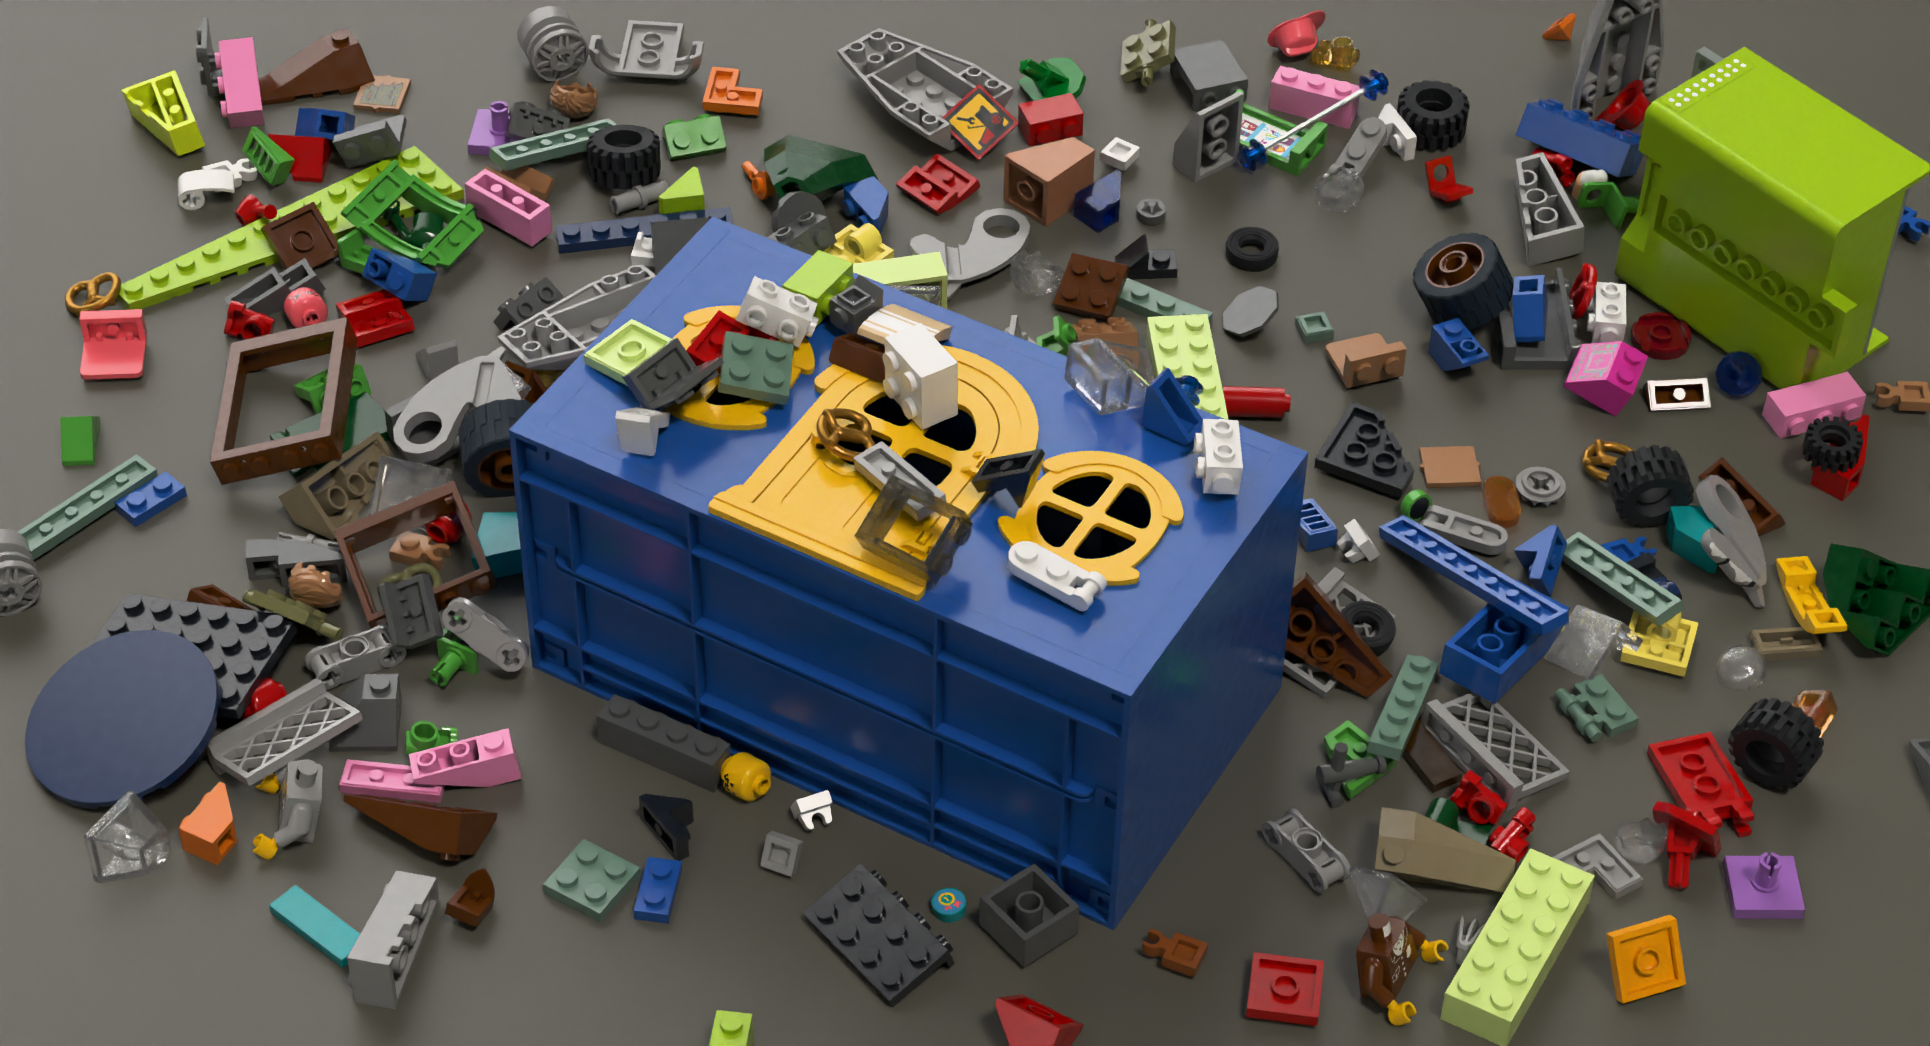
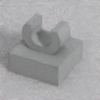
(781, 853)

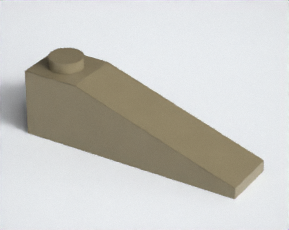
(338, 489)
(1435, 854)

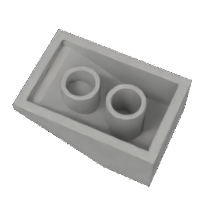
(1210, 139)

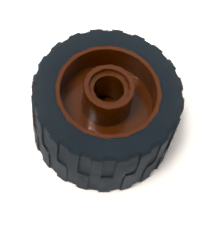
(1463, 280)
(486, 446)

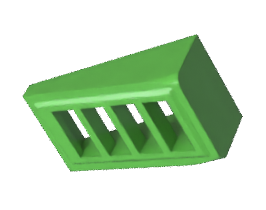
(282, 160)

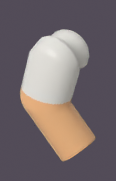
(1588, 176)

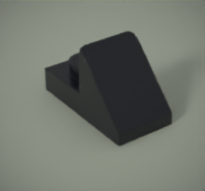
(1147, 263)
(1014, 472)
(668, 821)

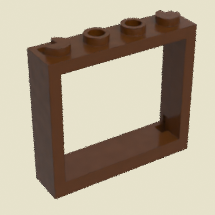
(401, 519)

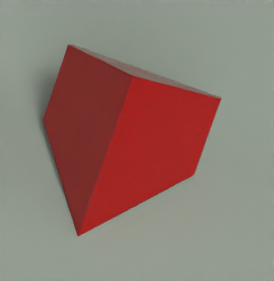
(310, 155)

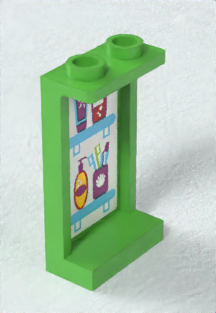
(1292, 153)

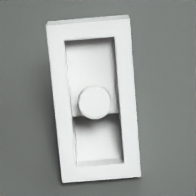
(1398, 133)
(639, 429)

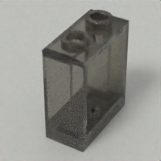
(884, 514)

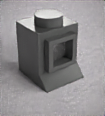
(855, 305)

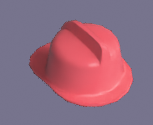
(1297, 35)

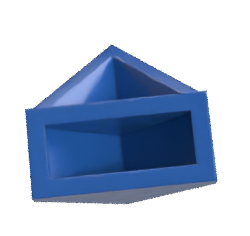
(1170, 410)

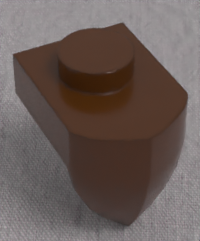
(473, 899)

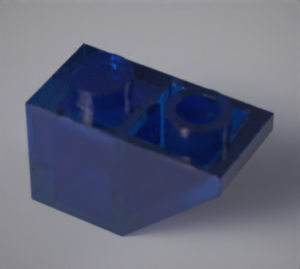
(1100, 202)

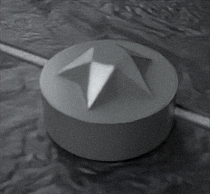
(1151, 211)

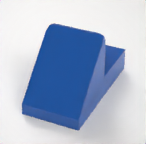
(1543, 558)

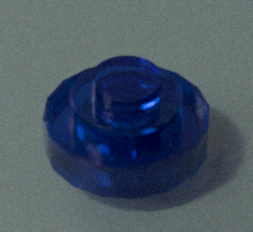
(1739, 374)

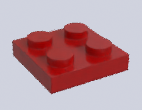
(1285, 989)

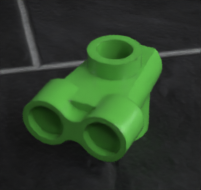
(426, 736)

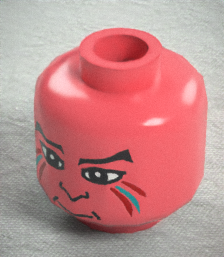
(305, 307)

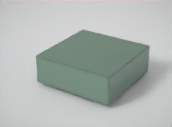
(1314, 327)

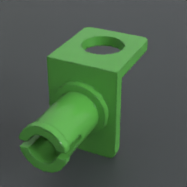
(1610, 199)
(453, 657)

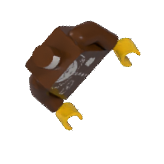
(1386, 959)

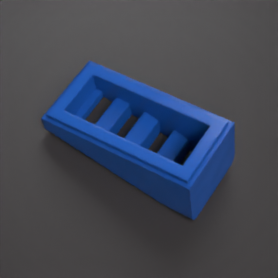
(1318, 538)

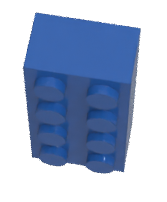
(1581, 138)
(1494, 651)

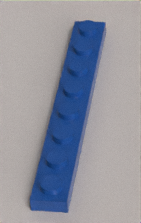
(1474, 575)

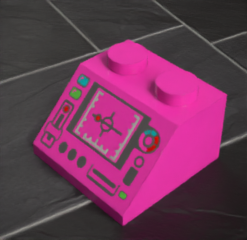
(1606, 374)

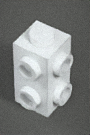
(778, 312)
(1608, 313)
(1220, 456)

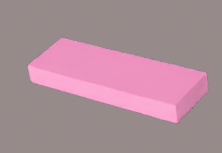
(386, 781)

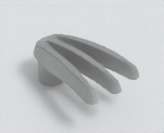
(1465, 942)

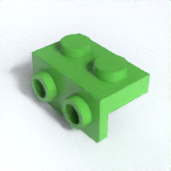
(694, 137)

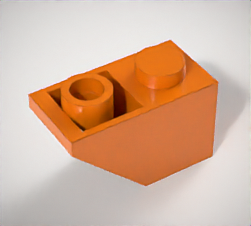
(210, 827)

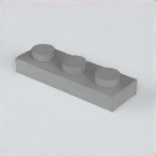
(881, 462)

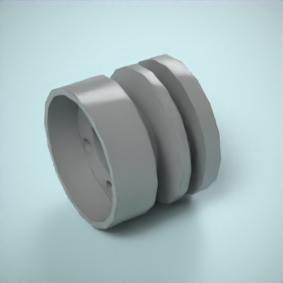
(552, 43)
(18, 574)

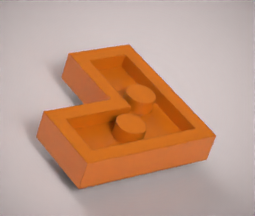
(725, 96)

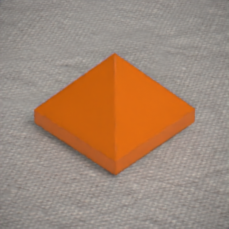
(1561, 29)

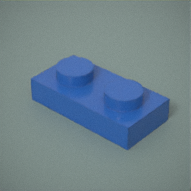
(150, 499)
(658, 890)

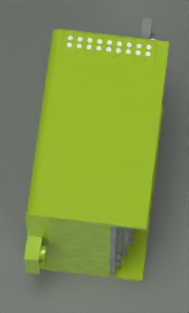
(1767, 217)

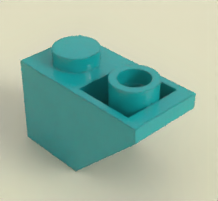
(1684, 532)

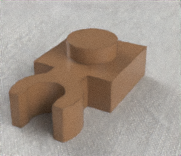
(1907, 394)
(417, 548)

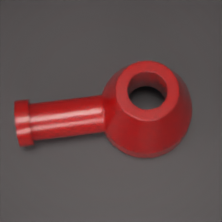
(252, 209)

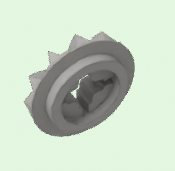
(1540, 477)

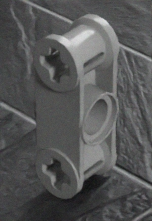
(485, 634)
(354, 657)
(1306, 850)

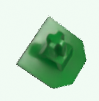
(1051, 78)

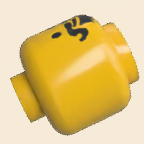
(745, 776)

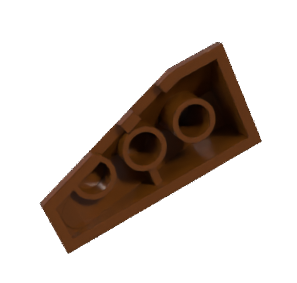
(323, 66)
(1329, 641)
(434, 828)

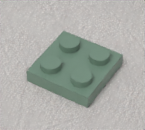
(756, 368)
(592, 880)

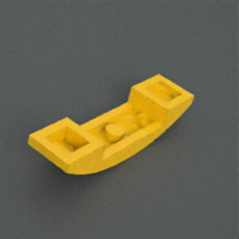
(1804, 597)

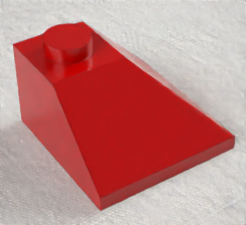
(1035, 1024)

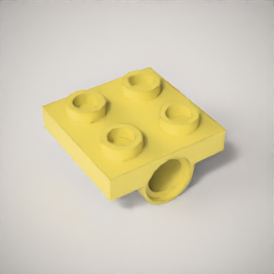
(860, 245)
(1663, 647)

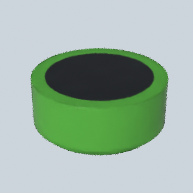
(1415, 504)

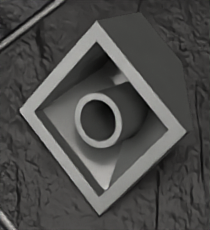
(380, 704)

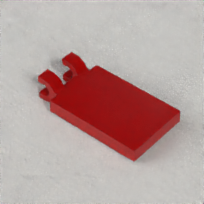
(1703, 780)

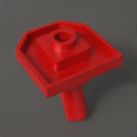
(1686, 837)

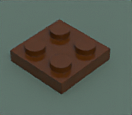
(302, 236)
(1091, 287)

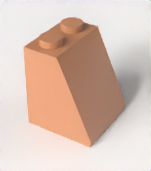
(1047, 177)

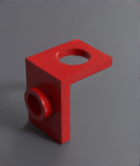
(1446, 188)

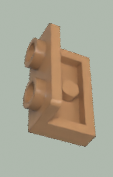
(528, 179)

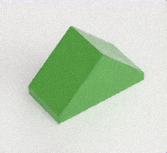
(79, 439)

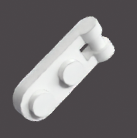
(1055, 575)

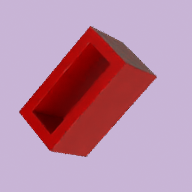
(1050, 119)

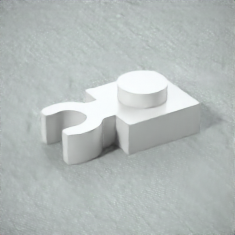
(240, 170)

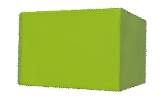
(683, 195)

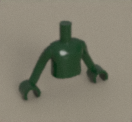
(425, 226)

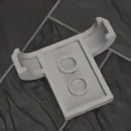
(648, 52)

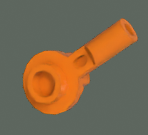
(761, 181)

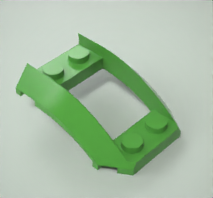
(396, 183)

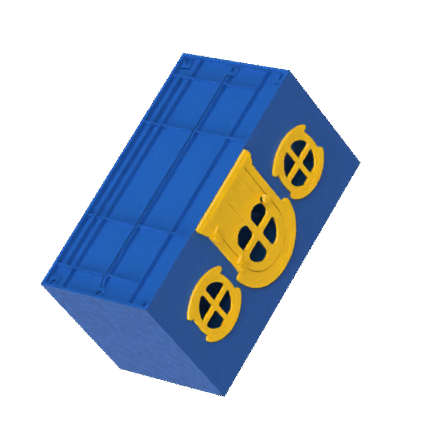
(945, 711)

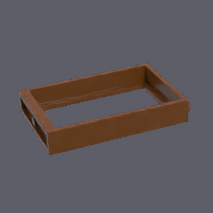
(297, 450)

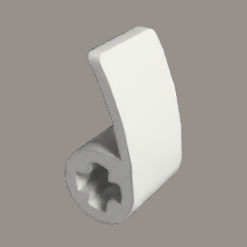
(195, 183)

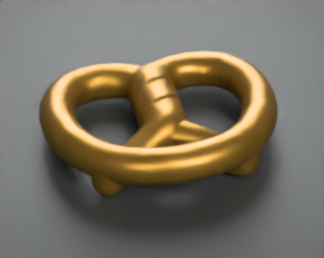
(94, 301)
(862, 436)
(1602, 459)

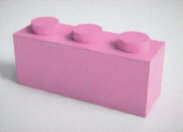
(239, 82)
(1310, 94)
(509, 207)
(1797, 406)

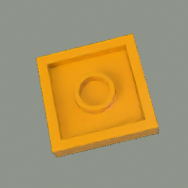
(1646, 959)

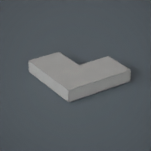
(1604, 862)

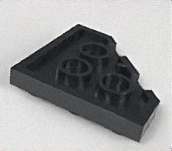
(1366, 452)

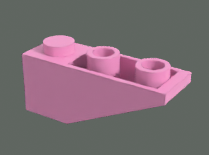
(469, 762)

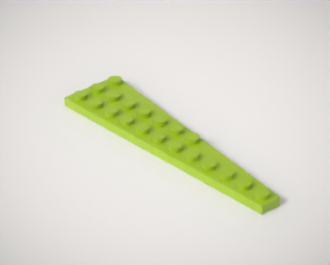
(249, 246)

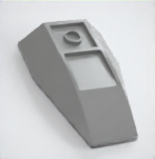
(1618, 47)
(917, 81)
(569, 326)

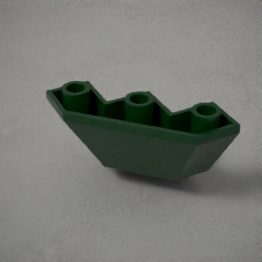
(813, 167)
(1876, 596)

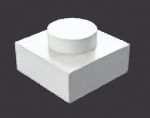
(1119, 154)

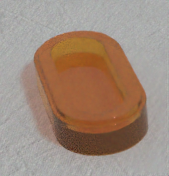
(1501, 501)

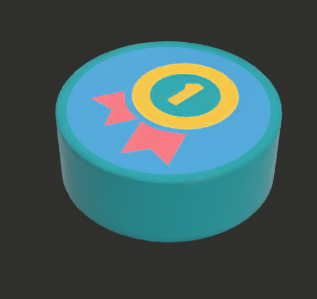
(949, 905)

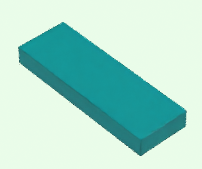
(315, 924)

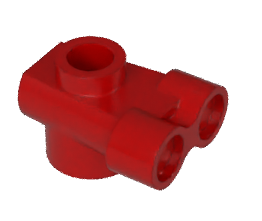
(1560, 164)
(247, 322)
(1479, 800)
(1512, 838)

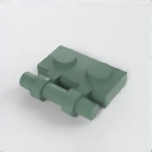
(1604, 706)

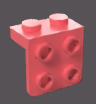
(113, 344)

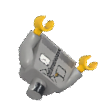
(298, 805)

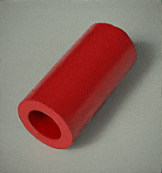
(1256, 401)

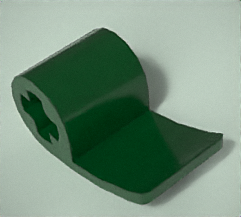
(1447, 813)

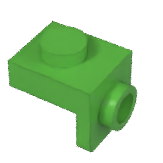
(353, 251)
(1059, 338)

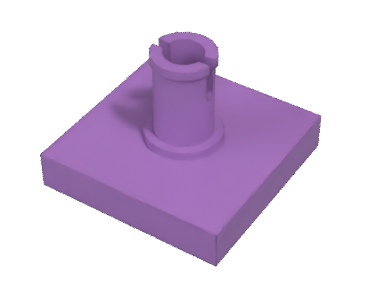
(489, 129)
(1763, 887)

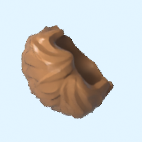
(573, 100)
(314, 587)

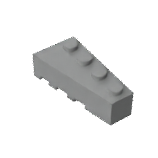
(1546, 214)
(392, 939)

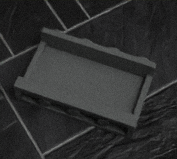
(1560, 343)

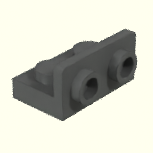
(530, 121)

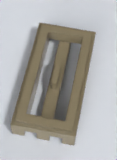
(1785, 644)

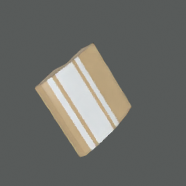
(896, 318)

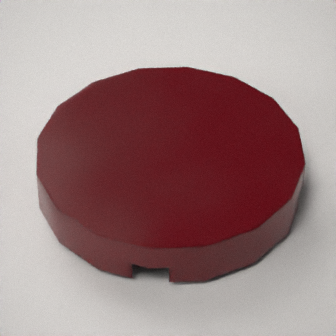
(1661, 336)

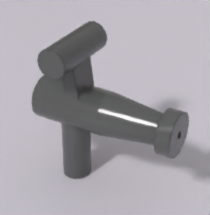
(1333, 774)

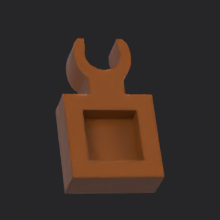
(1179, 953)

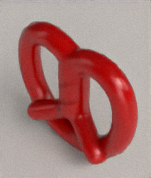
(1583, 290)

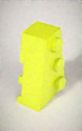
(165, 112)

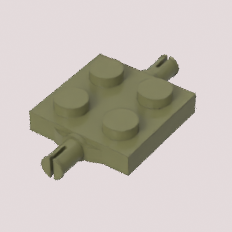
(1148, 51)
(294, 610)

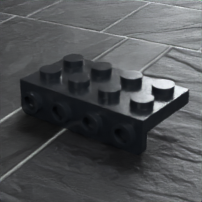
(878, 934)

